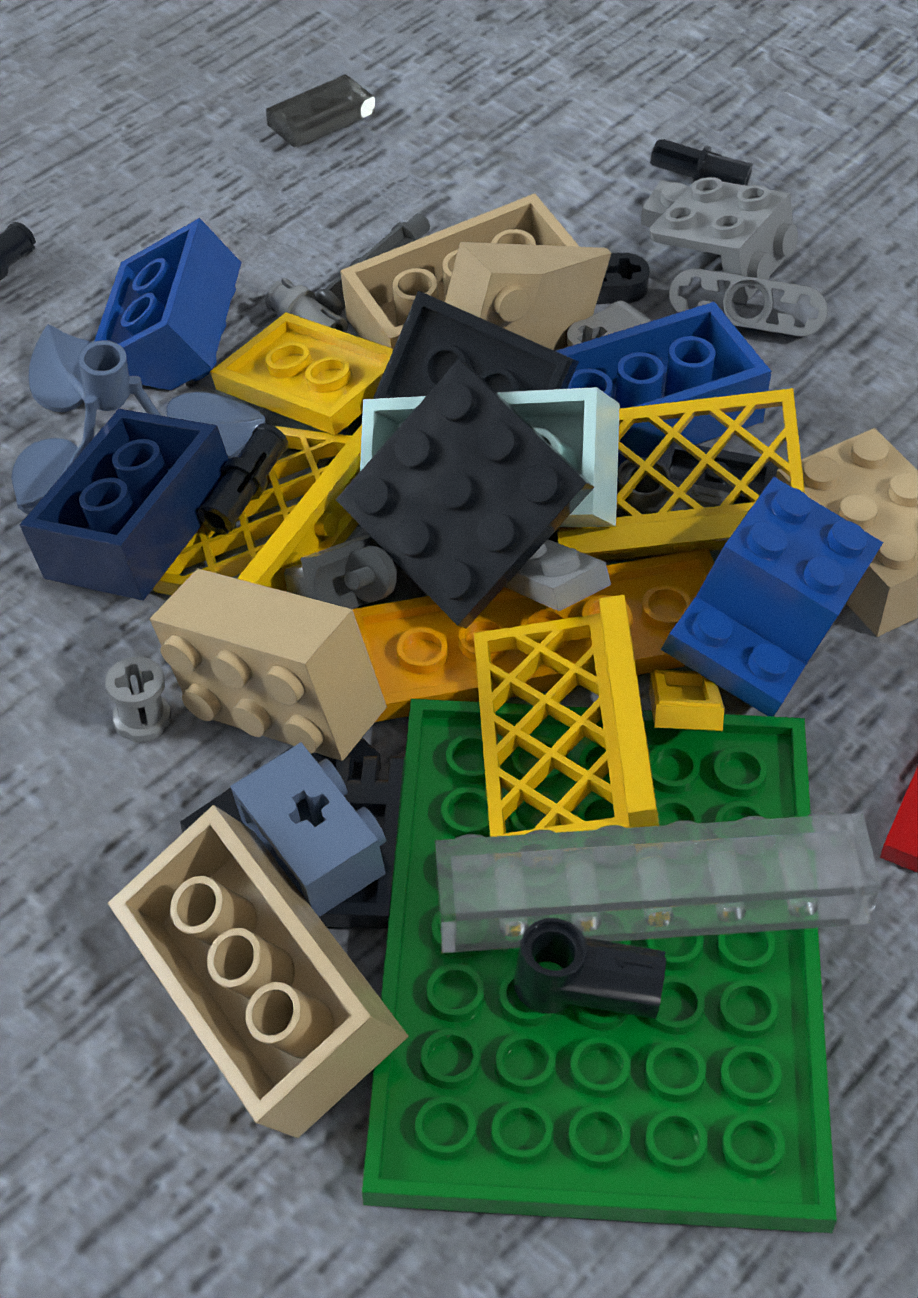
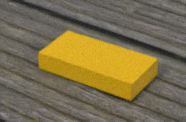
(685, 701)

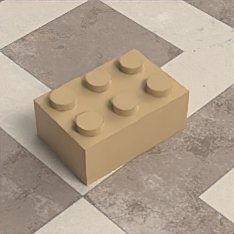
(877, 490)
(270, 662)

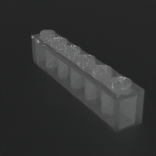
(658, 880)

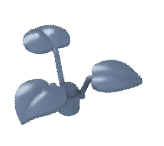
(75, 371)

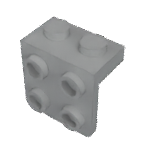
(739, 222)

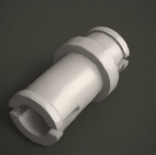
(301, 302)

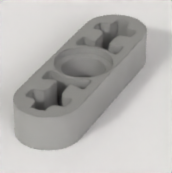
(792, 294)

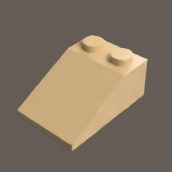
(529, 287)

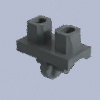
(344, 574)

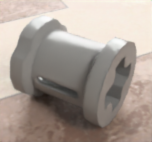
(151, 685)

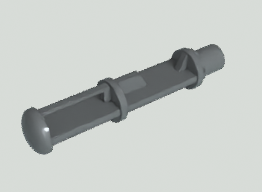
(401, 234)

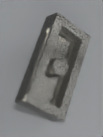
(320, 111)

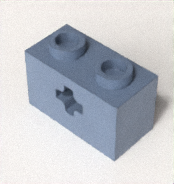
(321, 860)

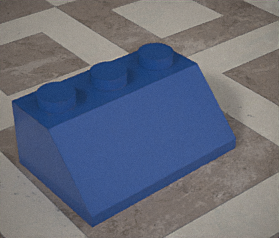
(172, 306)

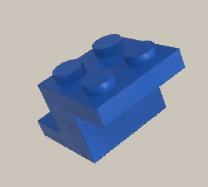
(772, 596)

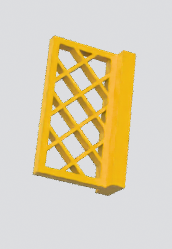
(697, 527)
(296, 530)
(618, 706)

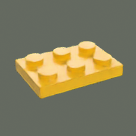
(305, 372)

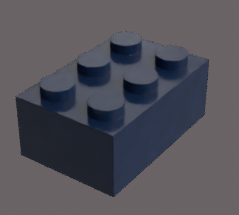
(126, 503)

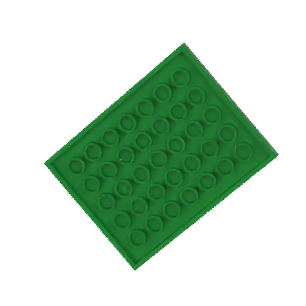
(585, 1108)

